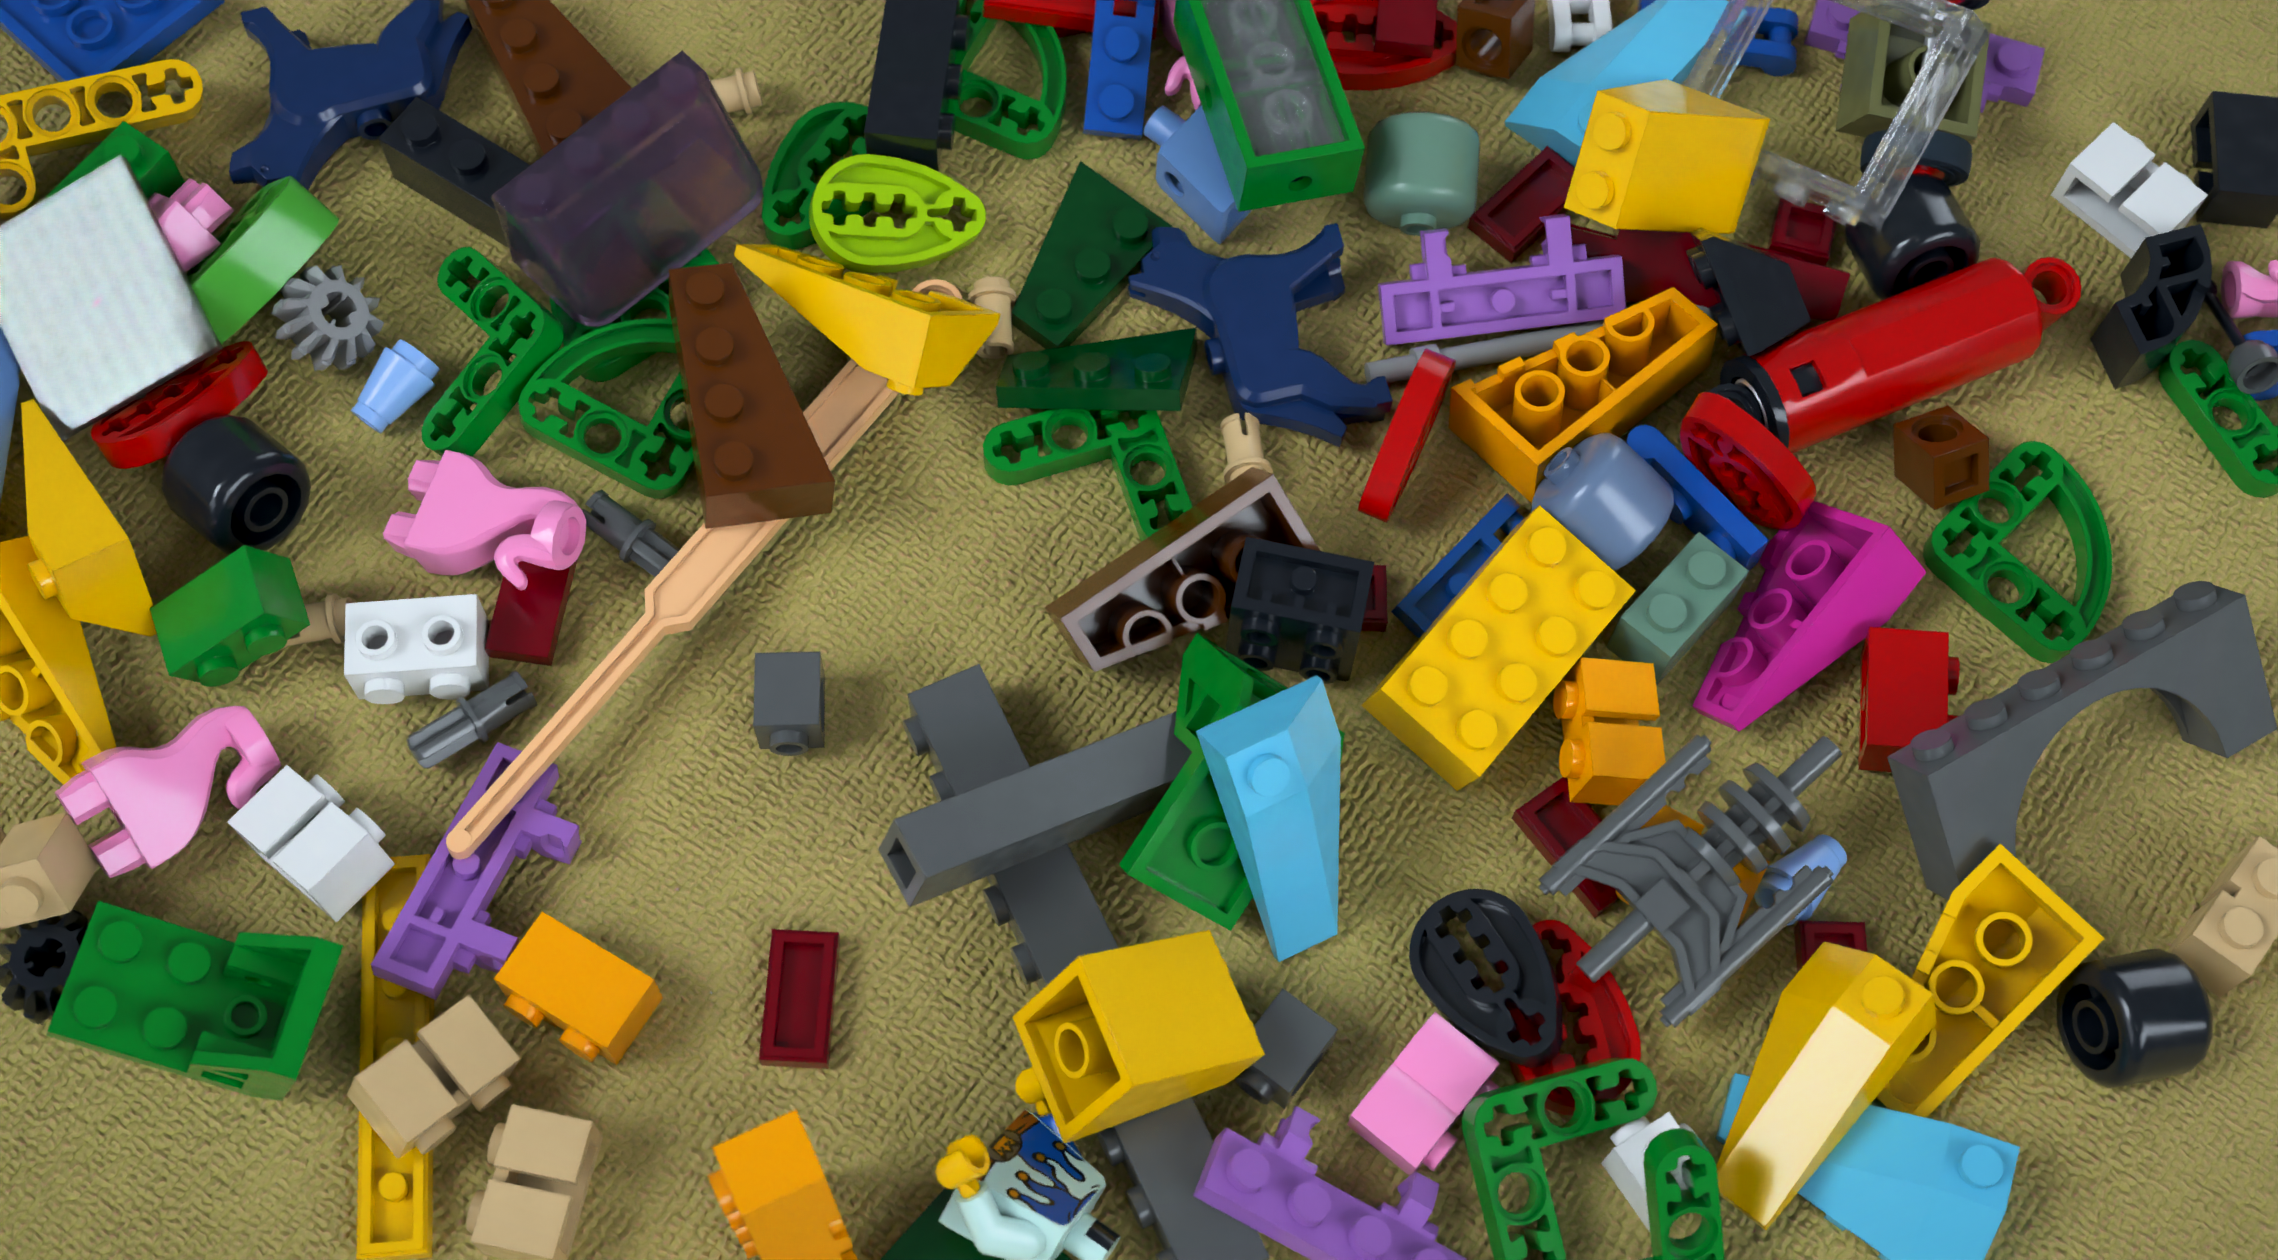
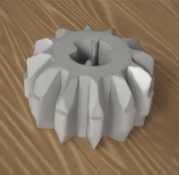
(304, 310)

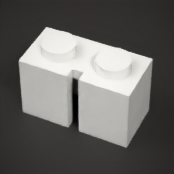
(2125, 193)
(313, 841)

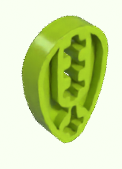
(883, 247)

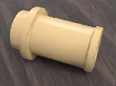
(739, 91)
(997, 296)
(1242, 446)
(326, 621)

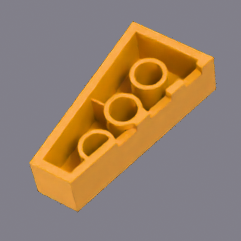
(1582, 387)
(779, 1194)

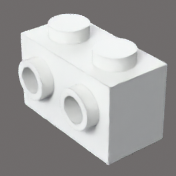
(416, 648)

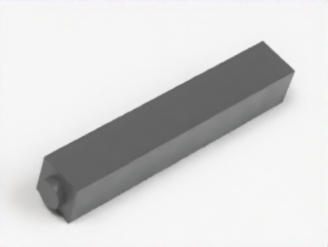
(1032, 811)

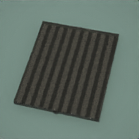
(97, 299)

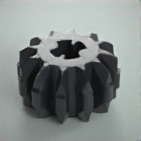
(29, 973)

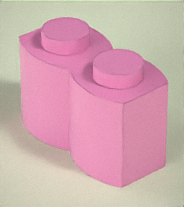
(1424, 1096)

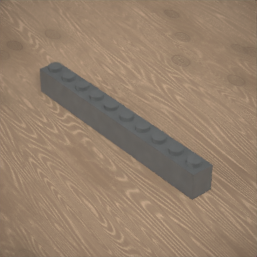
(1054, 925)

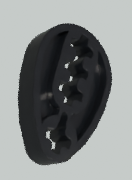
(1510, 949)

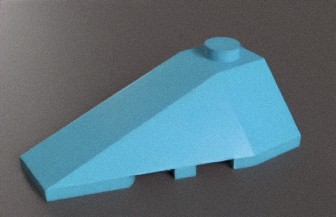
(1645, 48)
(1282, 804)
(1908, 1183)

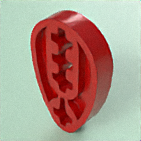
(1367, 70)
(153, 425)
(1407, 434)
(1746, 462)
(1604, 1023)

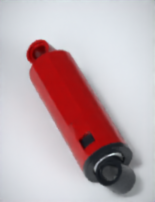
(1900, 349)

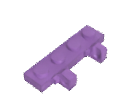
(2010, 64)
(1452, 303)
(446, 914)
(1280, 1196)

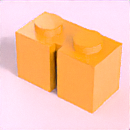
(1603, 745)
(577, 988)

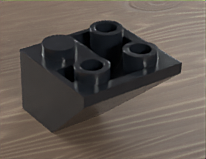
(1753, 291)

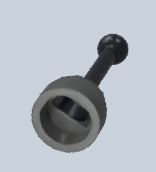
(2252, 362)

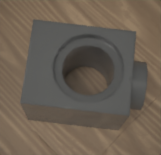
(789, 702)
(1293, 1047)

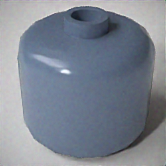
(1606, 497)

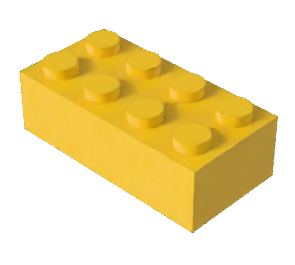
(1498, 649)

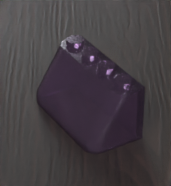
(630, 195)

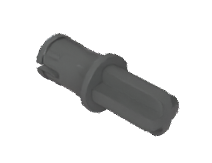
(629, 534)
(470, 721)

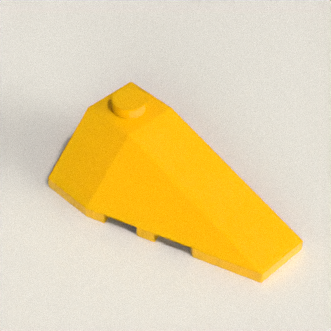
(1823, 1061)

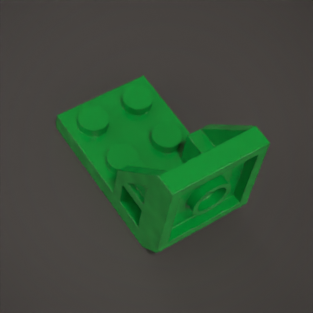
(1187, 840)
(196, 1001)

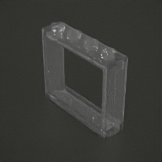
(1958, 43)

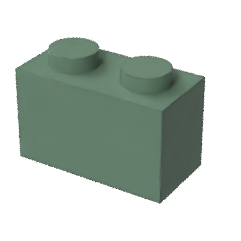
(1678, 606)

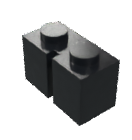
(2240, 143)

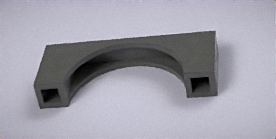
(1970, 774)

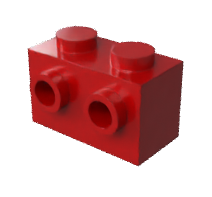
(1902, 690)

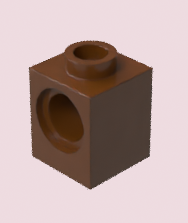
(1494, 35)
(1941, 457)

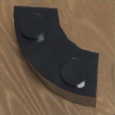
(2161, 301)

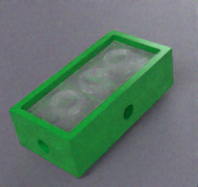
(1270, 99)

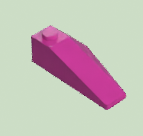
(1810, 608)

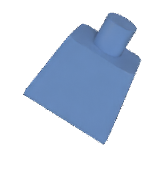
(1193, 172)

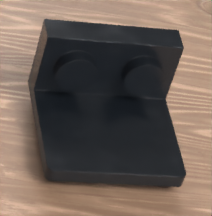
(1298, 609)

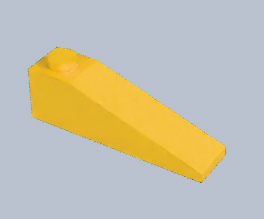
(885, 330)
(77, 538)
(47, 671)
(1989, 966)

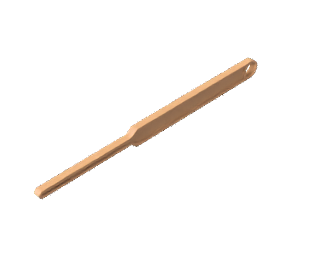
(681, 596)

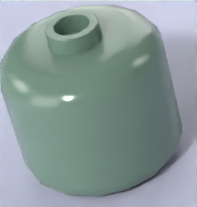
(1421, 171)

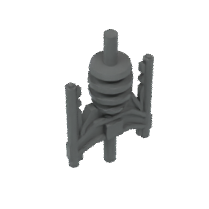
(1686, 880)

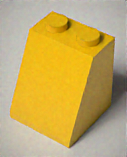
(1665, 159)
(1136, 1032)

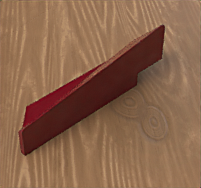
(1659, 261)

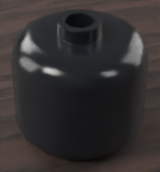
(1918, 241)
(235, 484)
(2134, 1018)

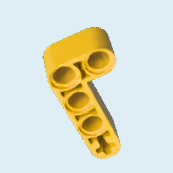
(86, 122)

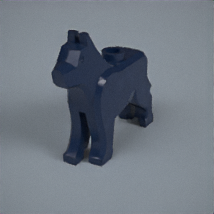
(345, 89)
(1252, 322)

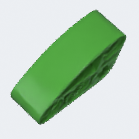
(259, 253)

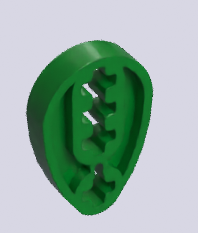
(800, 156)

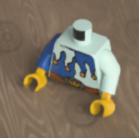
(1026, 1190)

